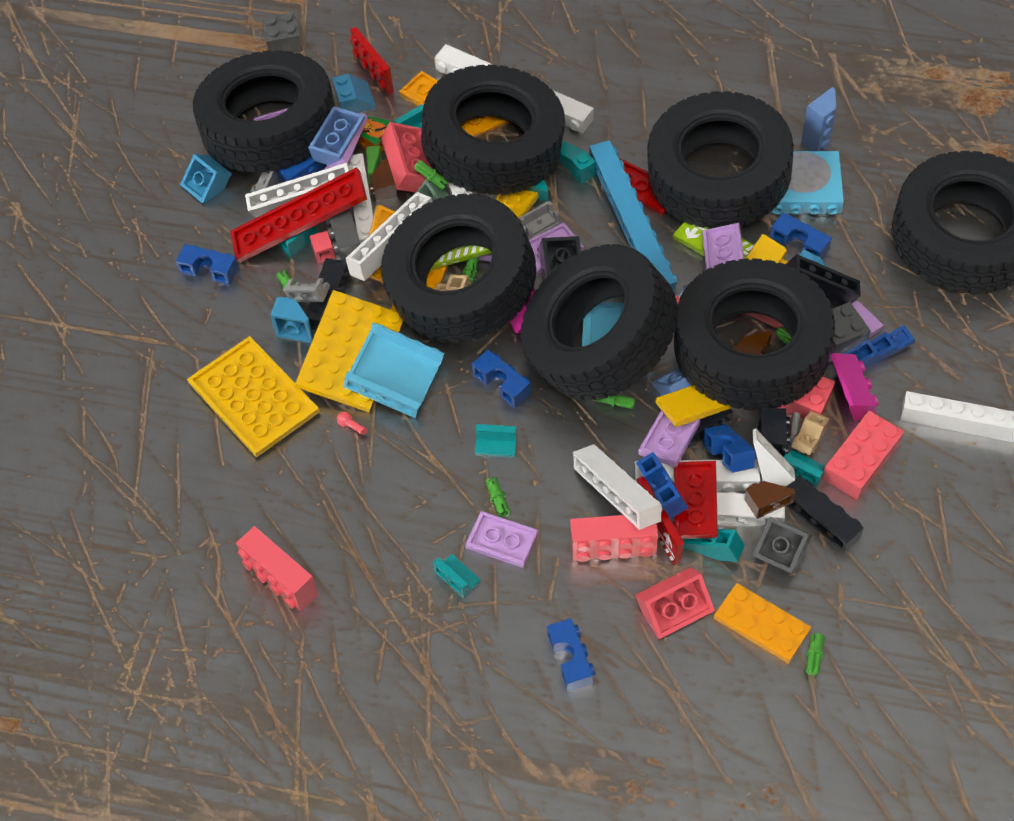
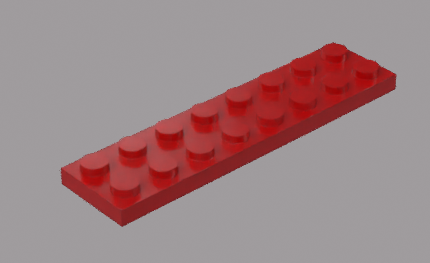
(298, 215)

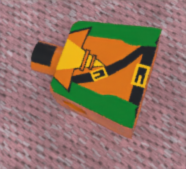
(372, 132)

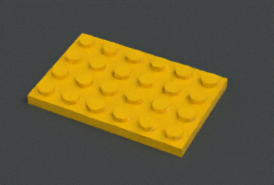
(337, 345)
(253, 396)

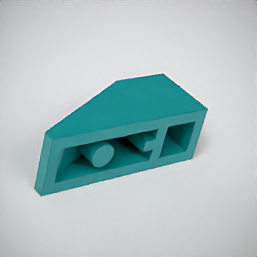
(577, 162)
(724, 548)

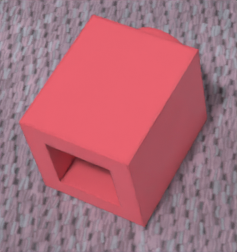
(322, 246)

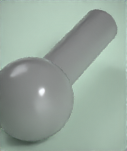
(794, 428)

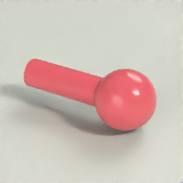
(345, 419)

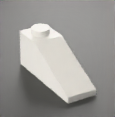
(772, 464)

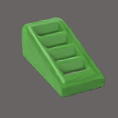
(374, 159)

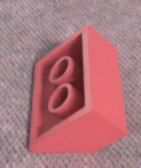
(675, 602)

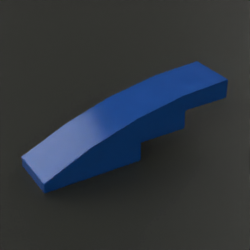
(882, 346)

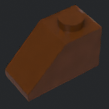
(382, 182)
(754, 343)
(767, 497)

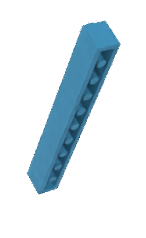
(628, 209)

